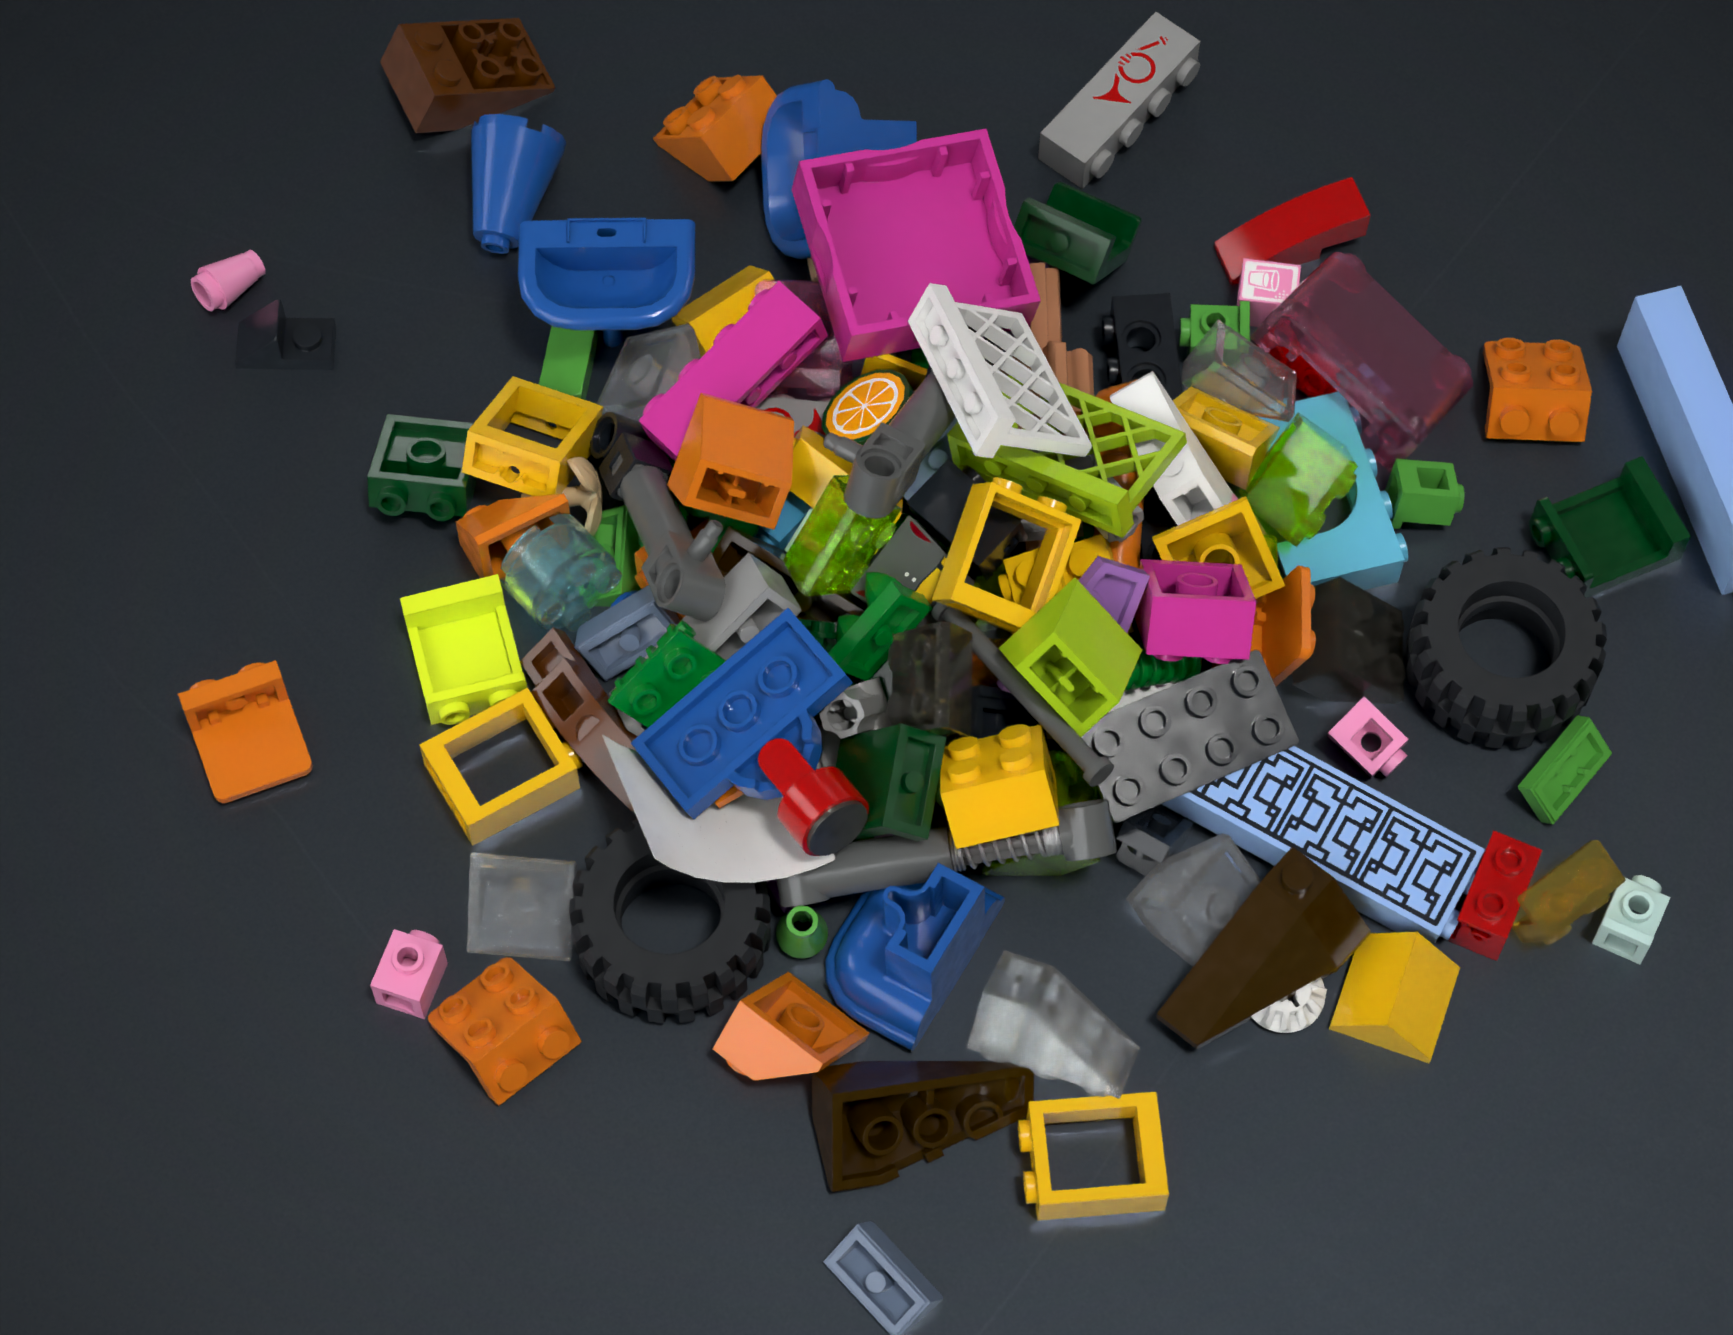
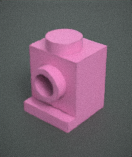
(1367, 719)

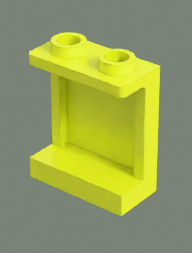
(463, 648)

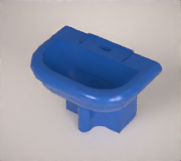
(806, 125)
(606, 272)
(907, 951)

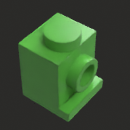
(1204, 317)
(1424, 492)

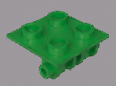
(665, 676)

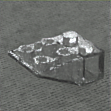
(1050, 1026)

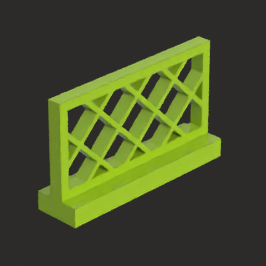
(1085, 490)

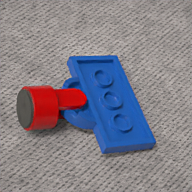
(759, 733)

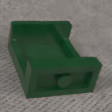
(1077, 232)
(1612, 529)
(897, 776)

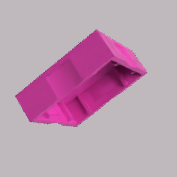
(904, 220)

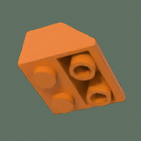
(719, 127)
(735, 461)

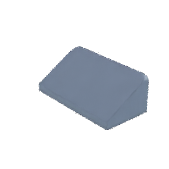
(623, 633)
(883, 1278)

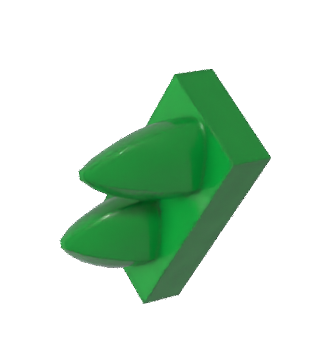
(866, 639)

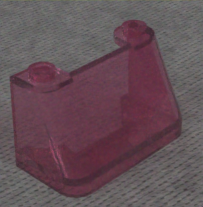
(1369, 353)

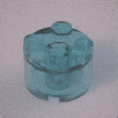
(559, 573)

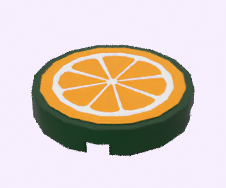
(866, 404)

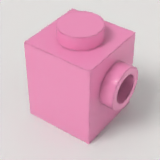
(409, 972)

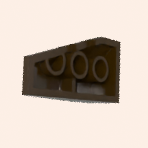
(1278, 941)
(896, 1113)

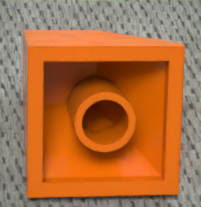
(491, 530)
(786, 1032)

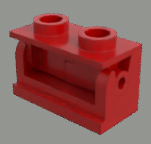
(1494, 895)

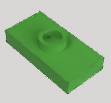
(1565, 769)

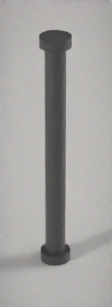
(1094, 767)

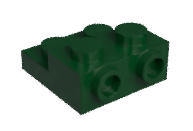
(421, 468)

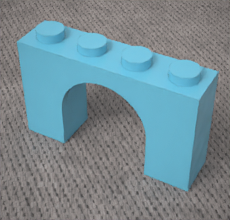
(1365, 544)

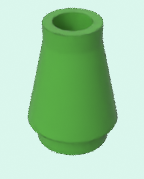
(802, 943)

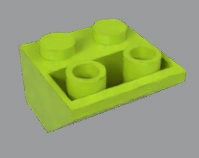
(1074, 656)

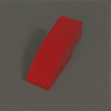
(1297, 228)

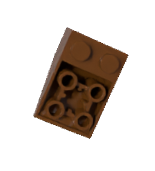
(462, 71)

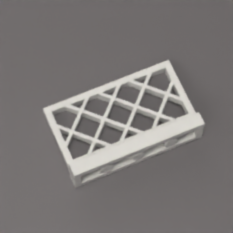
(976, 386)

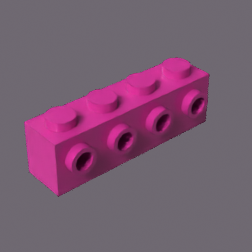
(740, 366)

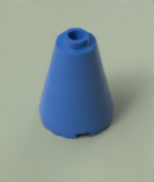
(509, 176)

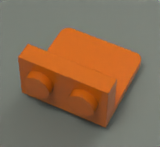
(1536, 391)
(1284, 625)
(246, 731)
(505, 1028)

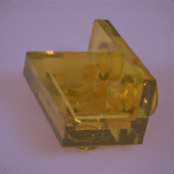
(1566, 893)

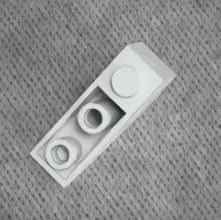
(1191, 481)

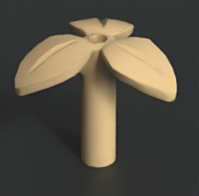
(587, 494)

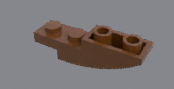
(577, 705)

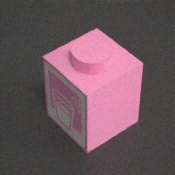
(1266, 286)

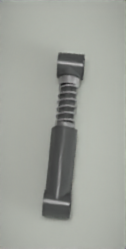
(898, 861)

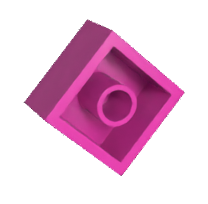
(1196, 611)

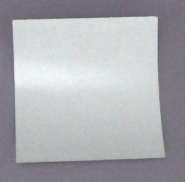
(745, 847)

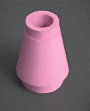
(226, 280)

